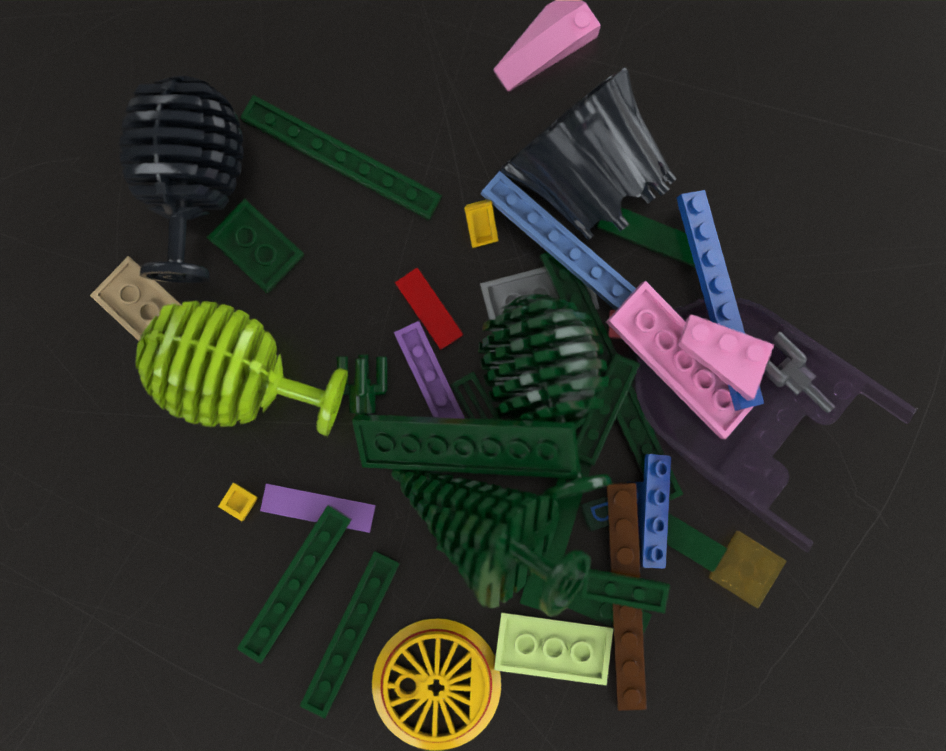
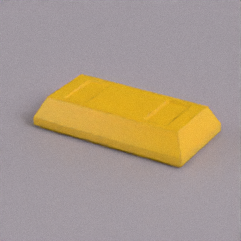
(481, 223)

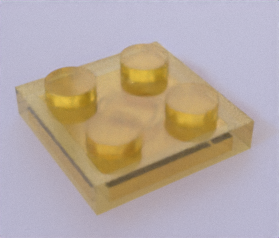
(747, 569)

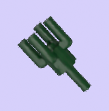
(362, 391)

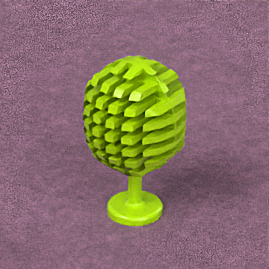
(222, 367)

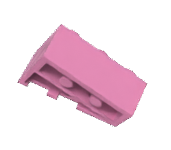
(727, 353)

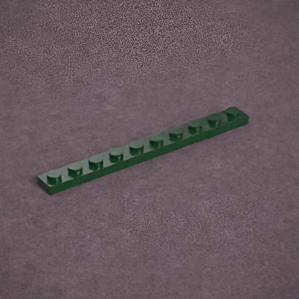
(630, 417)

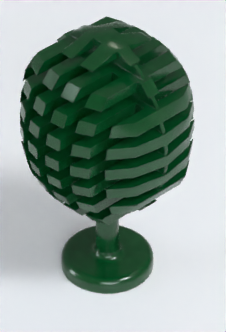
(545, 369)

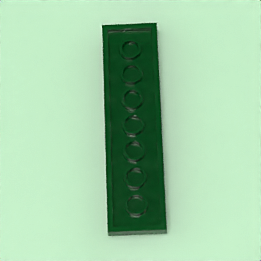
(468, 445)

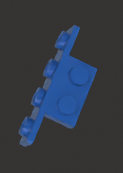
(653, 510)

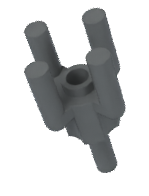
(795, 373)

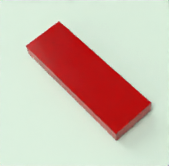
(429, 309)

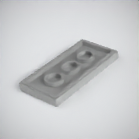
(504, 290)

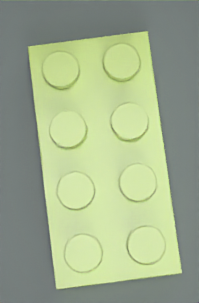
(553, 648)

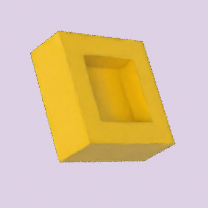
(238, 502)

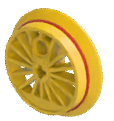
(484, 685)

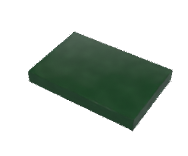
(255, 246)

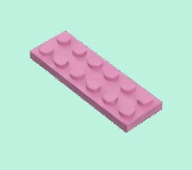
(653, 333)

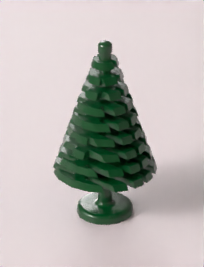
(495, 536)

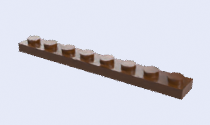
(626, 620)

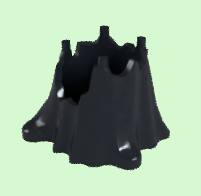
(594, 158)

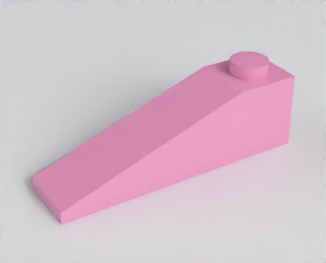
(551, 37)

